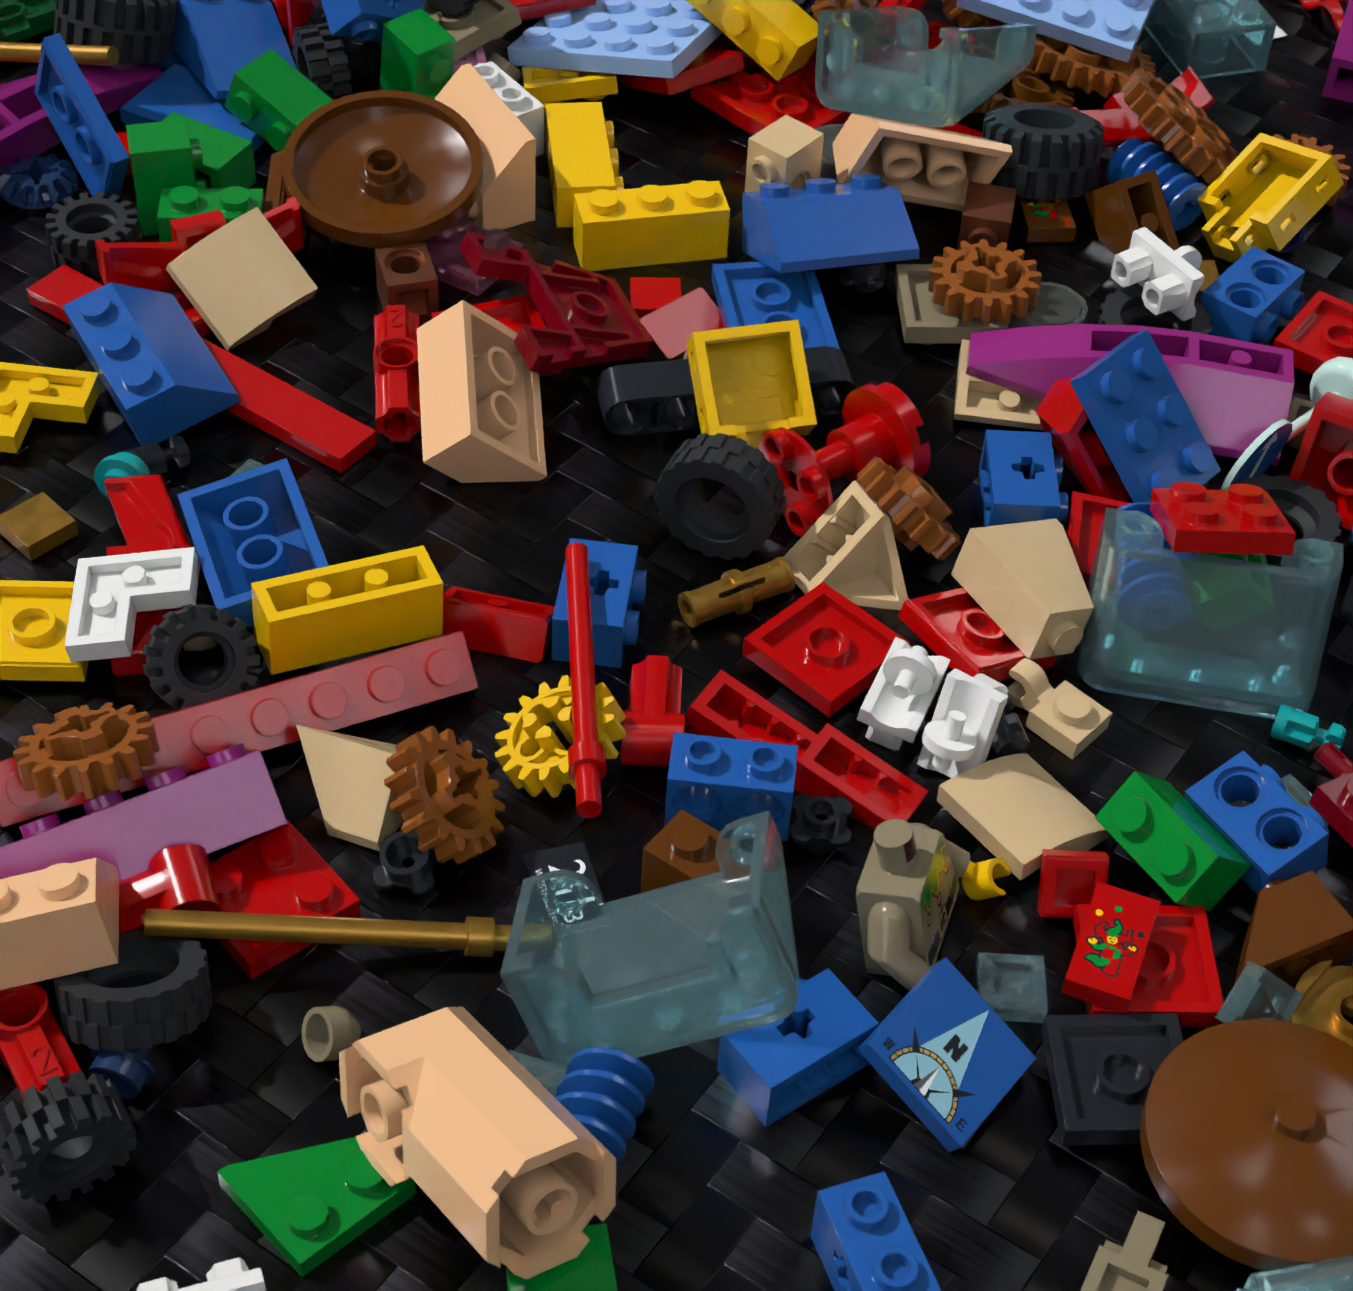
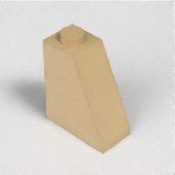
(1027, 584)

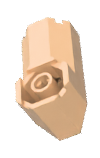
(478, 1139)

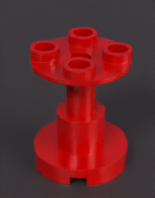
(875, 423)

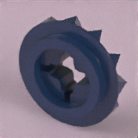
(55, 182)

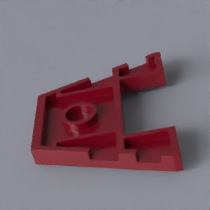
(583, 309)

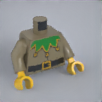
(910, 895)

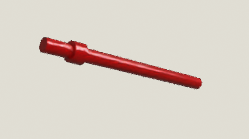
(586, 754)

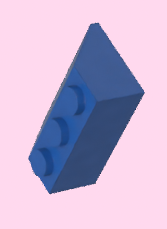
(827, 224)
(149, 359)
(250, 533)

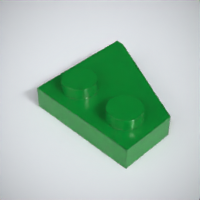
(313, 1198)

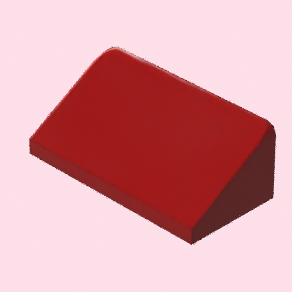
(498, 623)

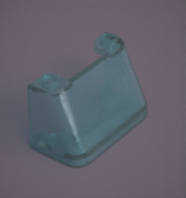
(882, 65)
(1206, 624)
(659, 962)

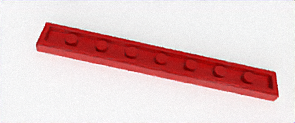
(264, 399)

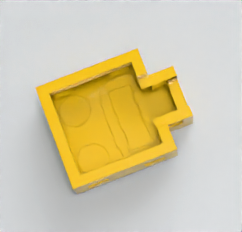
(1268, 202)
(751, 380)

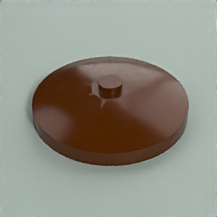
(383, 168)
(1256, 1141)

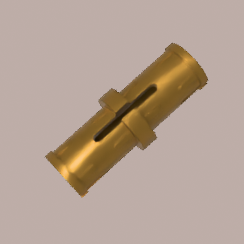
(704, 602)

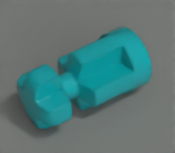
(1303, 728)

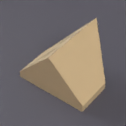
(852, 553)
(350, 785)

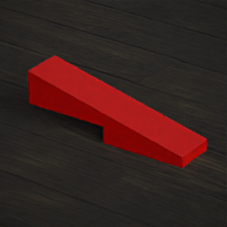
(826, 761)

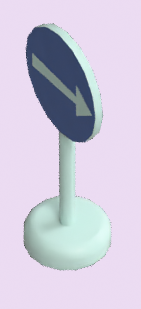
(1331, 376)

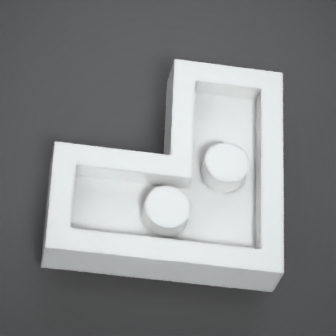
(115, 588)

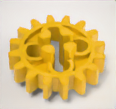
(533, 752)

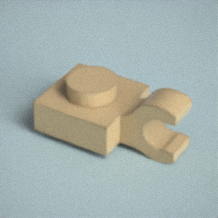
(1057, 715)

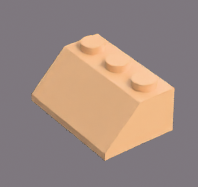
(506, 147)
(918, 160)
(478, 400)
(58, 921)

